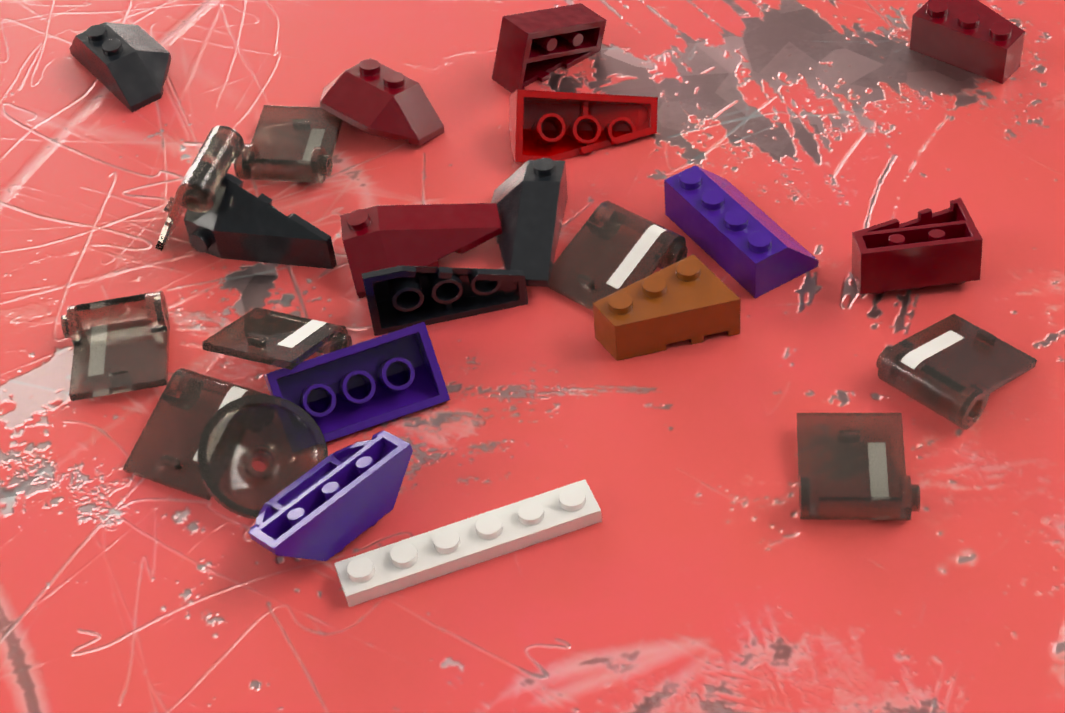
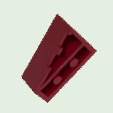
(968, 37)
(543, 41)
(919, 252)

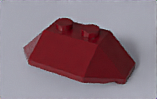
(382, 103)

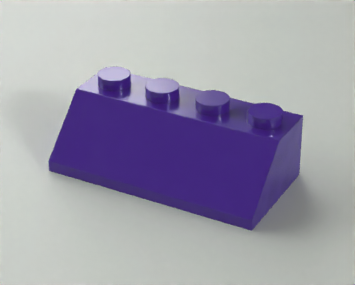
(734, 231)
(365, 382)

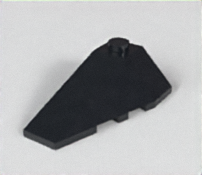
(256, 231)

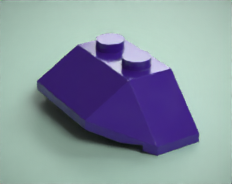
(334, 500)

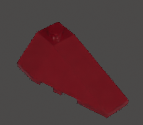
(413, 235)

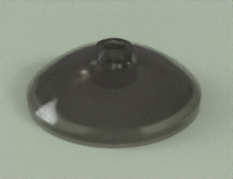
(251, 431)

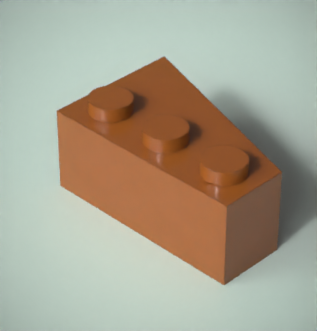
(665, 309)

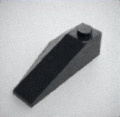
(531, 218)
(438, 294)

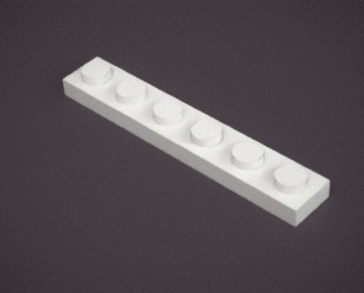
(467, 542)

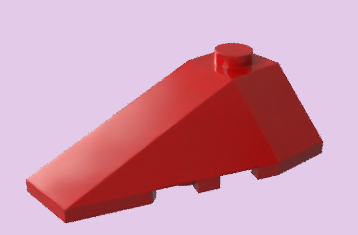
(575, 123)

